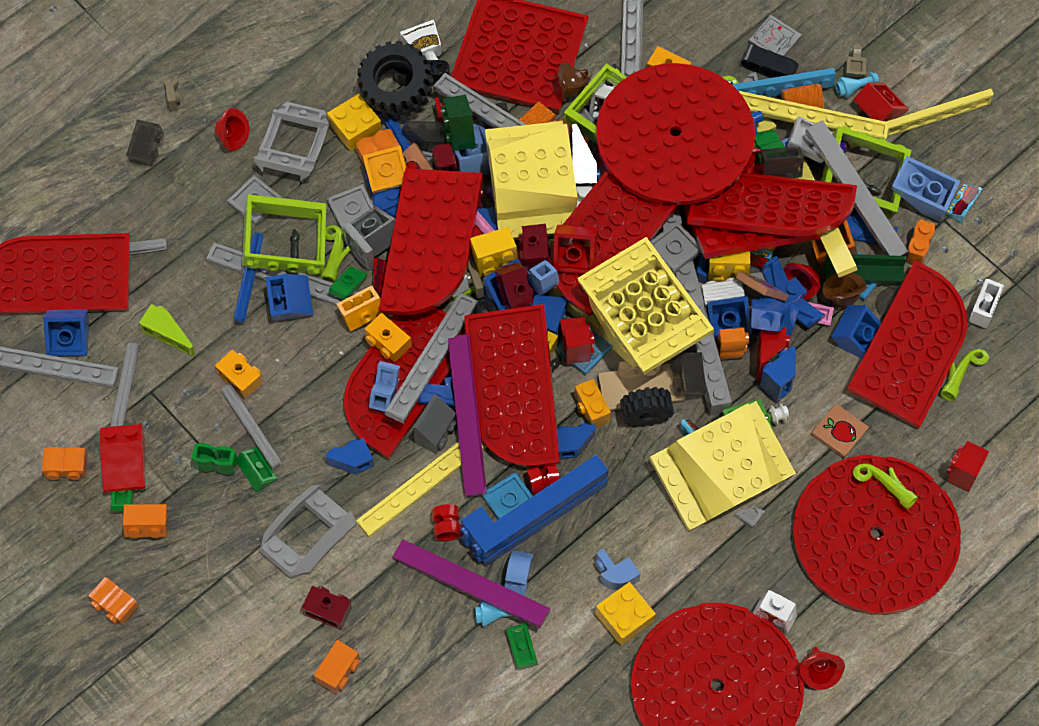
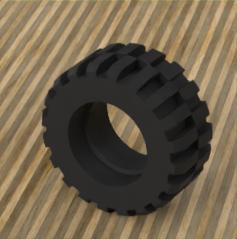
(388, 58)

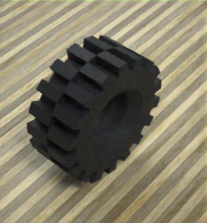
(646, 407)

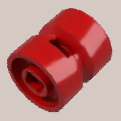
(542, 478)
(446, 524)

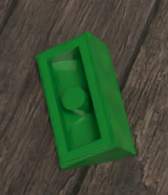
(256, 469)

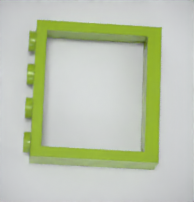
(571, 114)
(879, 145)
(291, 208)

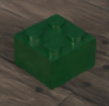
(458, 123)

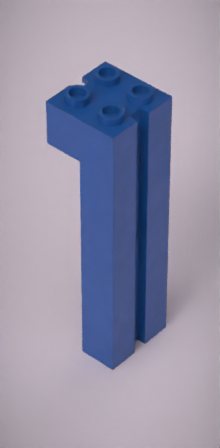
(494, 539)

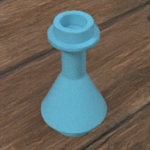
(847, 86)
(487, 614)

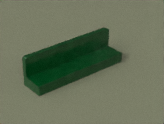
(873, 268)

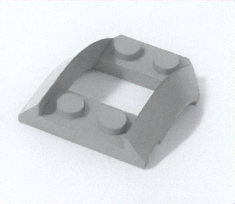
(288, 162)
(325, 510)

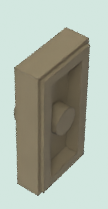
(474, 278)

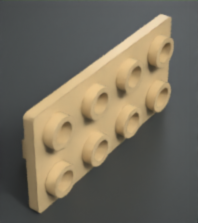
(629, 378)

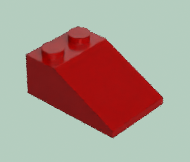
(122, 457)

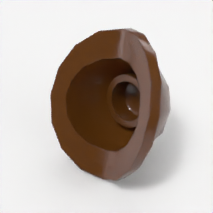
(572, 80)
(844, 290)

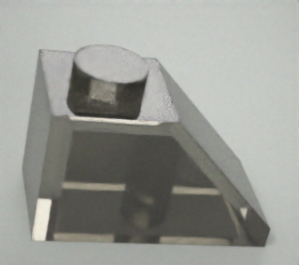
(424, 134)

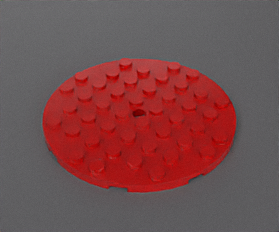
(667, 168)
(869, 572)
(710, 645)

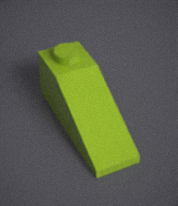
(161, 326)

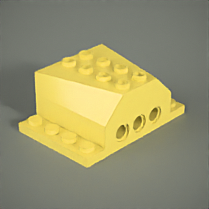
(531, 175)
(643, 307)
(721, 465)

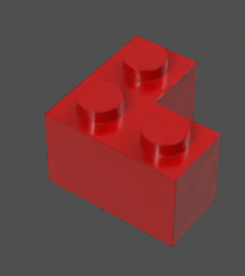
(577, 340)
(966, 465)

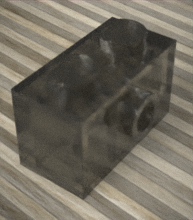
(145, 143)
(782, 162)
(688, 374)

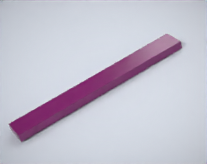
(467, 416)
(471, 583)

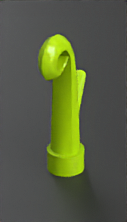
(336, 256)
(951, 388)
(891, 482)

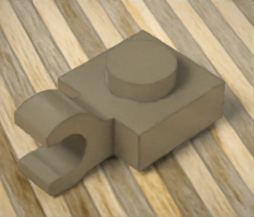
(856, 64)
(172, 95)

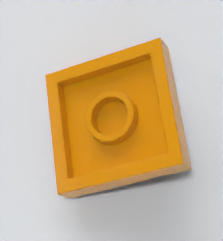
(385, 169)

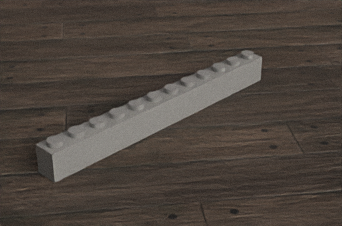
(717, 392)

